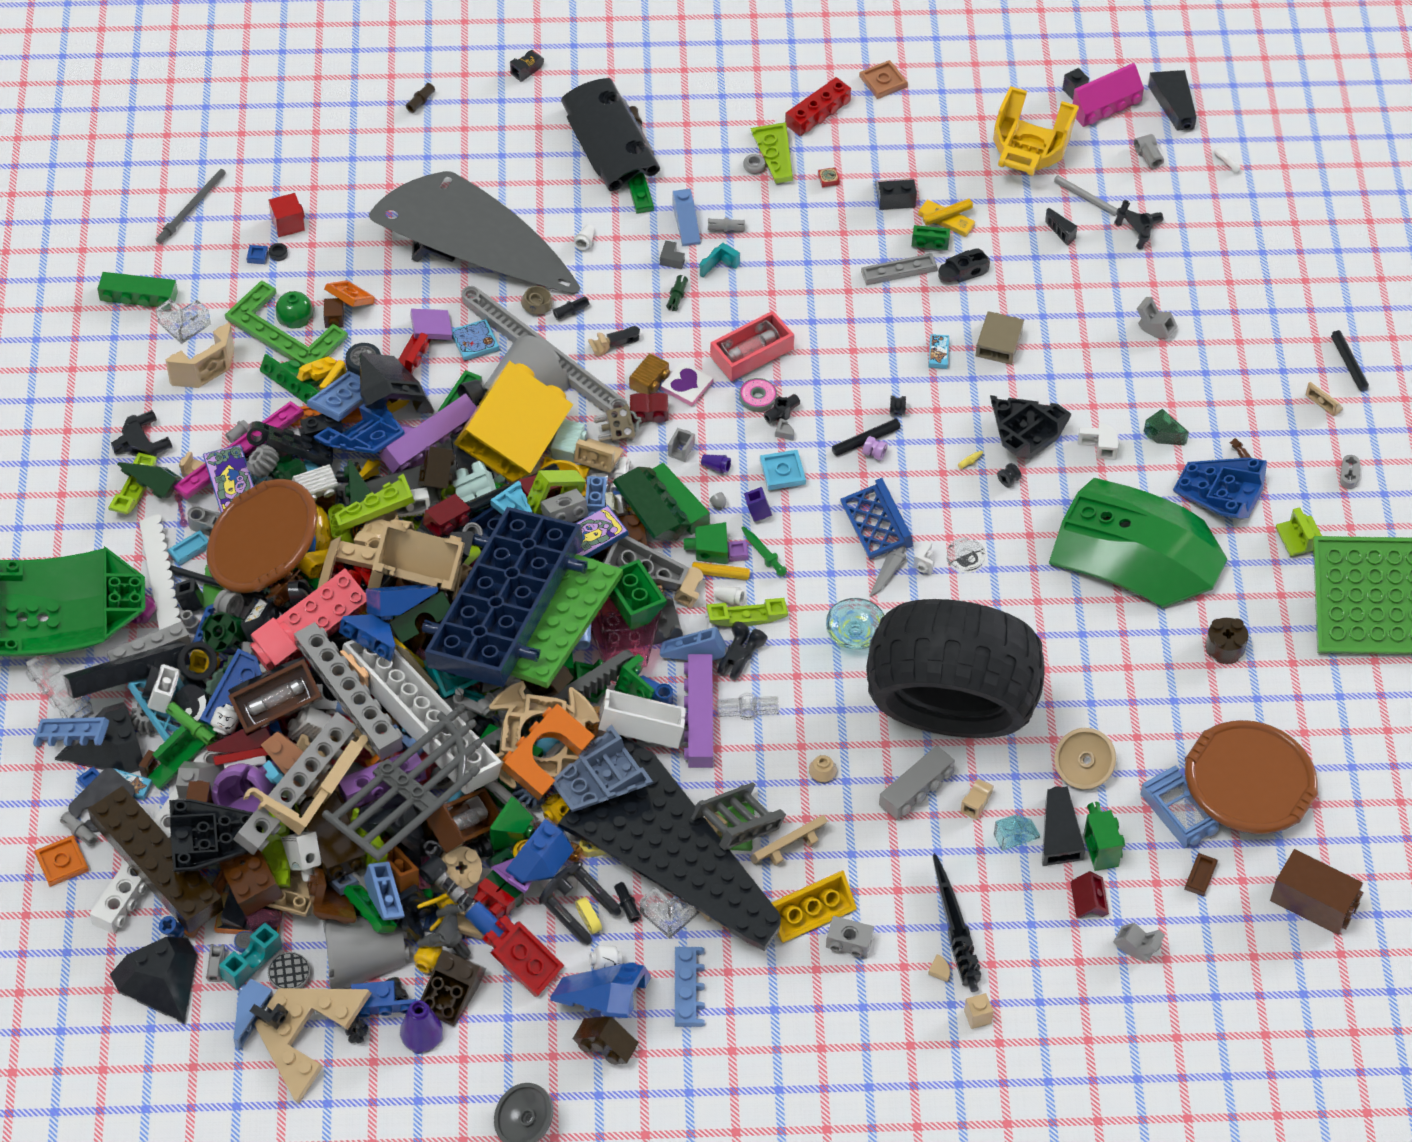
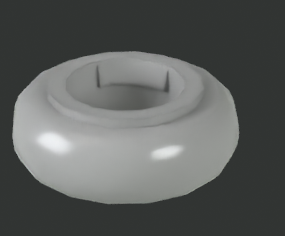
(754, 168)

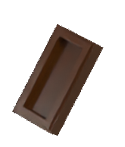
(1201, 874)

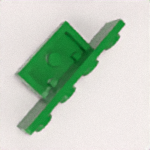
(285, 376)
(173, 752)

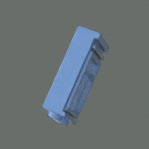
(1176, 807)

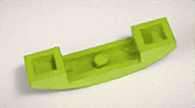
(131, 491)
(749, 615)

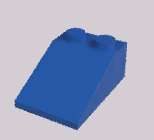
(396, 600)

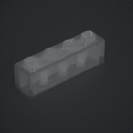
(50, 681)

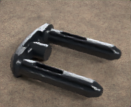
(560, 882)

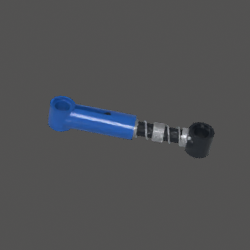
(435, 872)

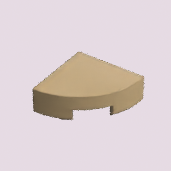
(940, 969)

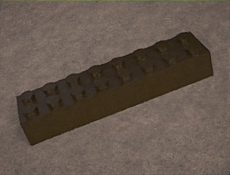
(150, 856)

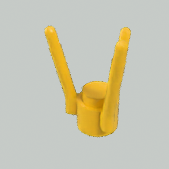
(441, 901)

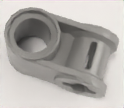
(202, 519)

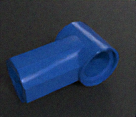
(660, 690)

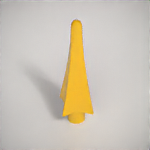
(370, 469)

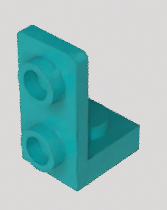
(721, 253)

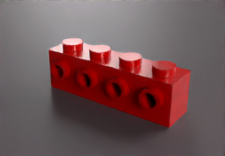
(818, 106)

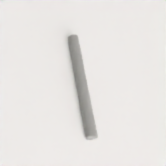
(1086, 195)

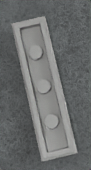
(899, 269)

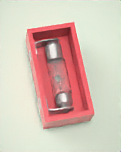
(752, 345)

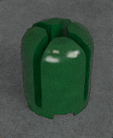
(227, 637)

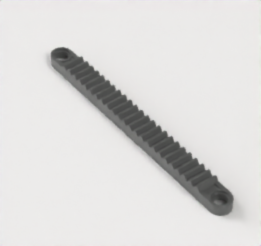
(585, 685)

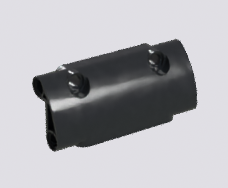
(609, 133)

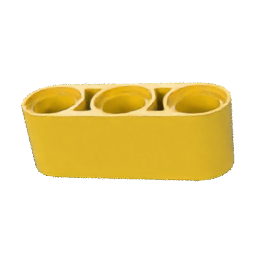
(313, 563)

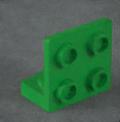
(630, 682)

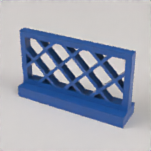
(889, 509)

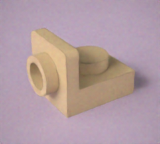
(189, 464)

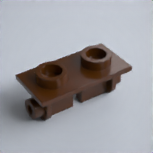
(279, 591)

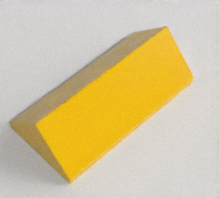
(814, 905)

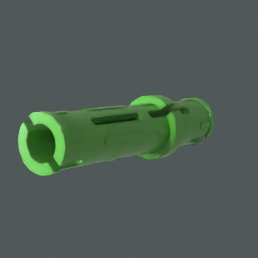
(196, 728)

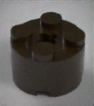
(1226, 640)

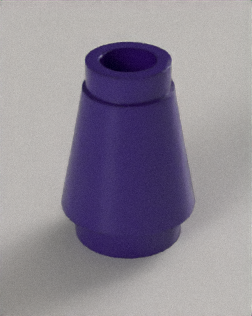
(718, 463)

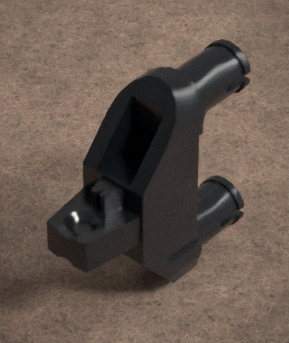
(135, 440)

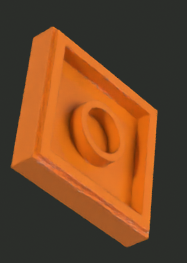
(349, 293)
(61, 860)

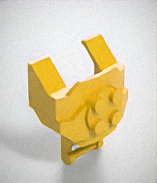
(1027, 145)

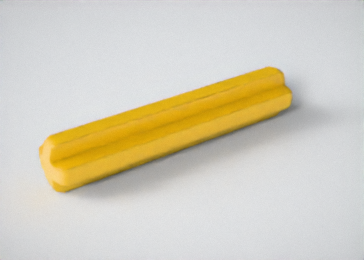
(948, 211)
(723, 570)

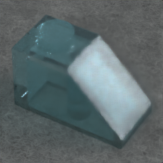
(1014, 831)

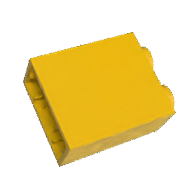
(514, 422)

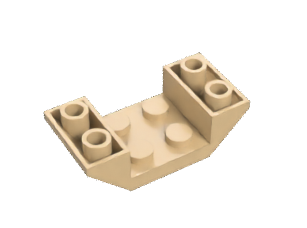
(203, 366)
(296, 898)

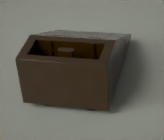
(452, 986)

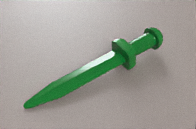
(770, 559)

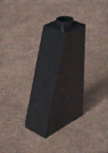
(1174, 97)
(1061, 830)

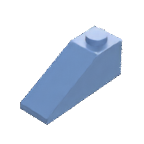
(686, 217)
(701, 642)
(383, 890)
(248, 995)

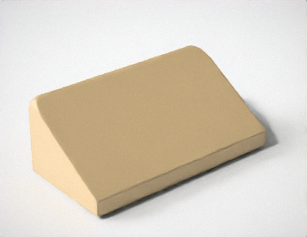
(1323, 399)

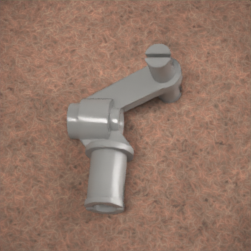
(480, 707)

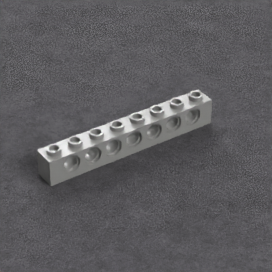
(338, 727)
(382, 744)

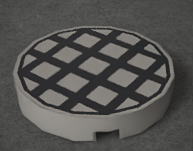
(289, 971)

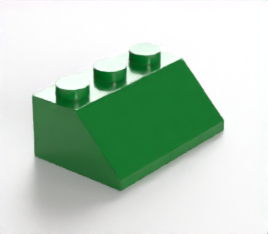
(637, 595)

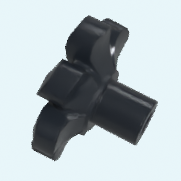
(357, 1031)

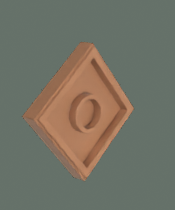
(883, 79)

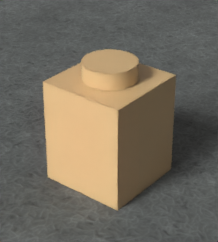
(978, 1011)

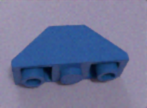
(370, 633)

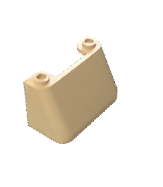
(419, 556)

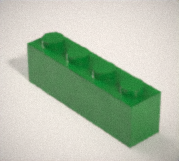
(136, 289)
(686, 501)

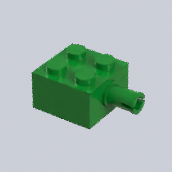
(1103, 838)

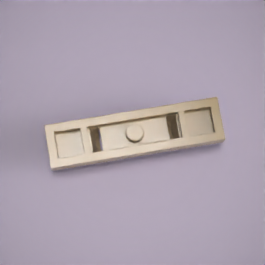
(806, 832)

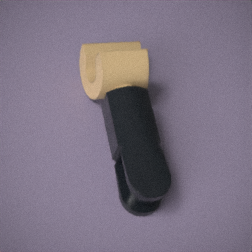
(614, 339)

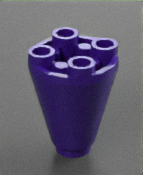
(420, 1028)

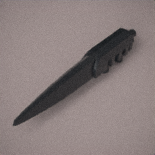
(958, 933)

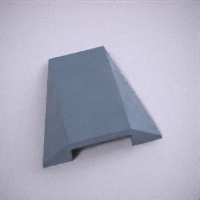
(600, 773)

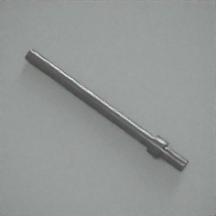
(170, 228)

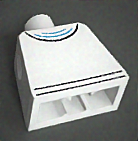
(302, 852)

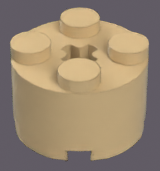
(470, 866)

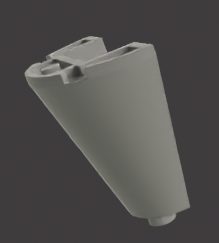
(539, 358)
(360, 953)

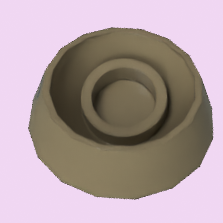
(537, 300)

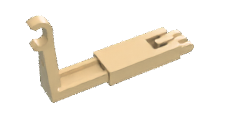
(326, 788)

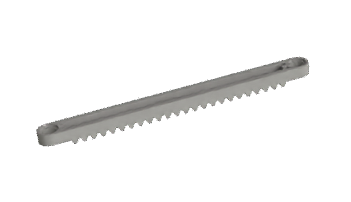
(514, 328)

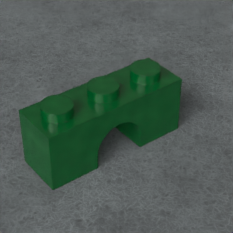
(287, 467)
(404, 624)

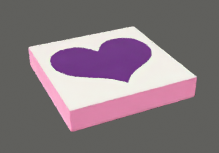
(686, 383)

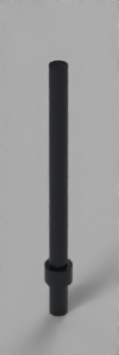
(209, 580)

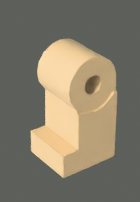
(686, 592)
(977, 799)

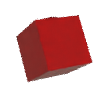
(287, 214)

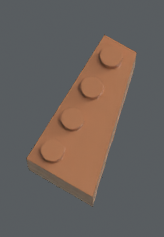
(285, 754)

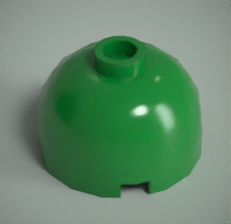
(294, 309)

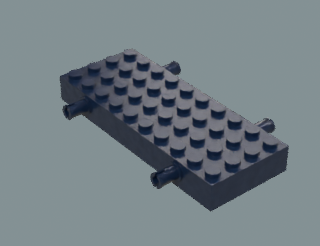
(504, 597)

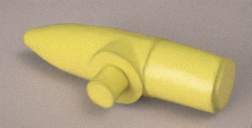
(970, 459)

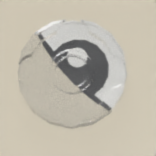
(965, 555)

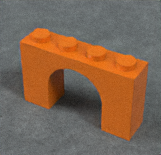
(556, 725)

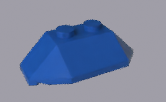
(541, 854)

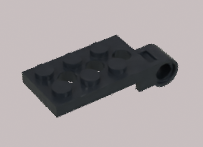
(289, 442)

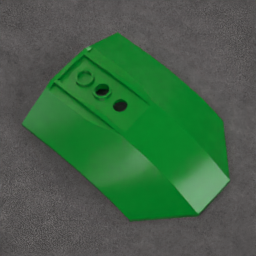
(1160, 556)
(81, 594)

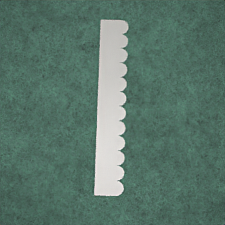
(159, 571)

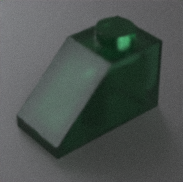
(1165, 429)

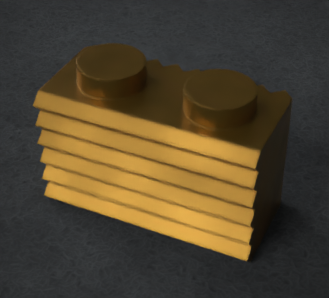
(649, 374)

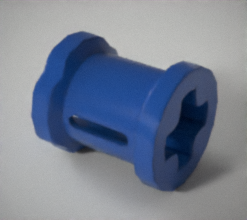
(171, 927)

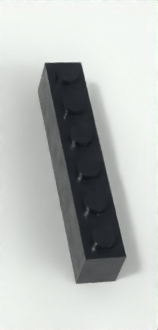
(122, 670)

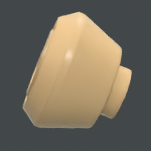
(822, 769)

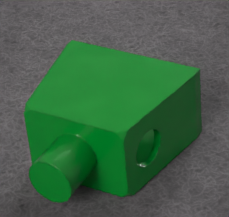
(709, 543)

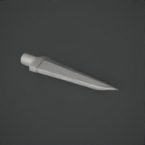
(891, 564)

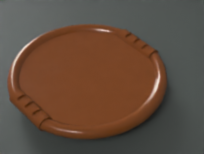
(261, 535)
(1251, 777)

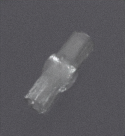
(747, 706)

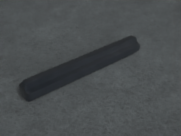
(1350, 360)
(860, 439)

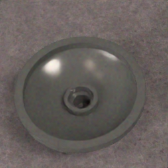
(516, 1109)

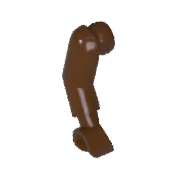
(1237, 445)

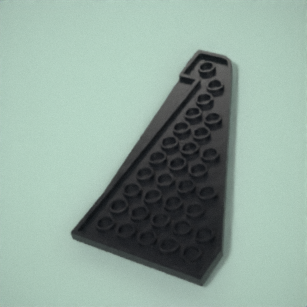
(661, 841)

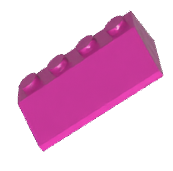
(1108, 95)

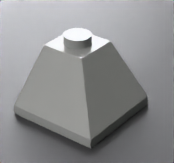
(193, 772)

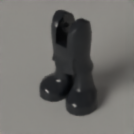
(736, 653)

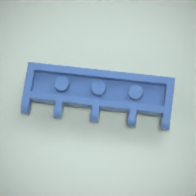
(71, 729)
(686, 987)

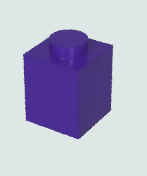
(758, 504)

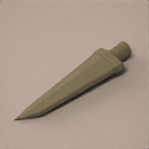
(411, 660)

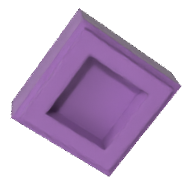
(737, 551)

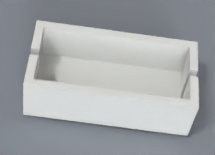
(642, 718)

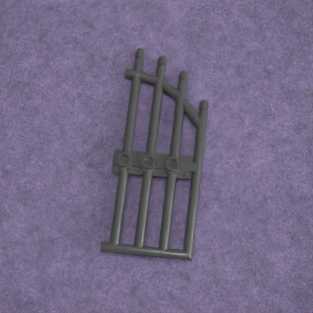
(408, 787)

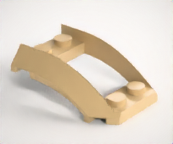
(350, 554)

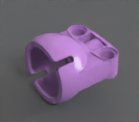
(235, 781)

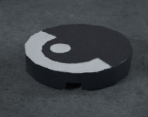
(192, 700)

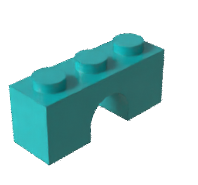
(239, 968)

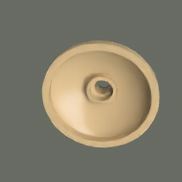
(1075, 748)

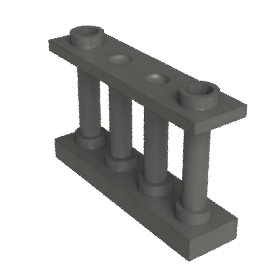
(742, 831)

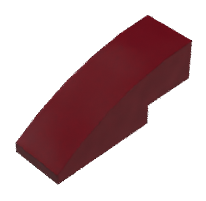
(241, 741)

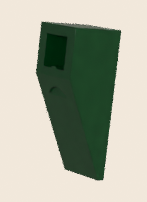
(157, 478)
(356, 487)

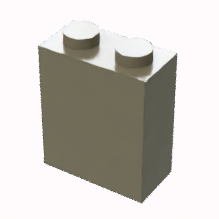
(999, 338)

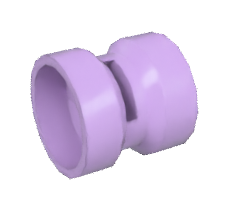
(875, 448)

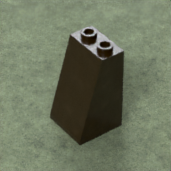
(337, 852)

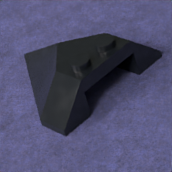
(1027, 425)
(118, 749)
(414, 841)
(159, 976)

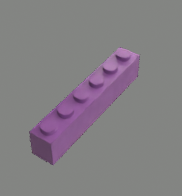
(429, 433)
(700, 711)

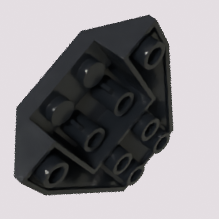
(385, 379)
(204, 833)

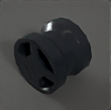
(897, 405)
(1009, 474)

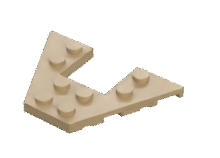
(335, 1004)

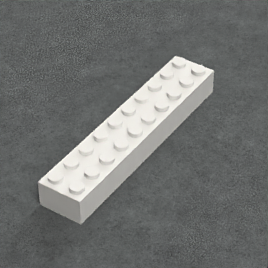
(416, 709)

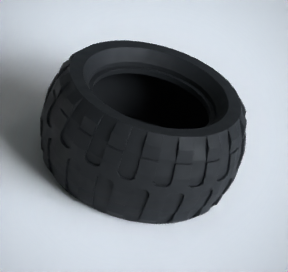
(955, 668)

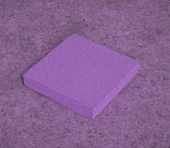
(431, 322)

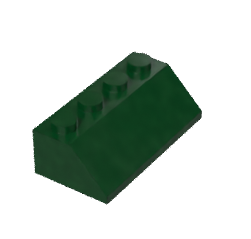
(652, 503)

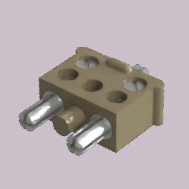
(625, 424)

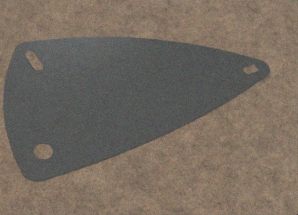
(471, 228)

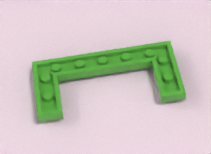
(244, 317)

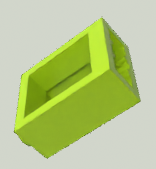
(546, 478)

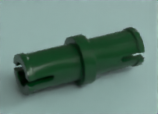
(677, 292)

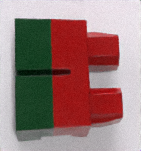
(498, 895)

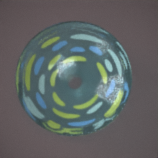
(851, 616)

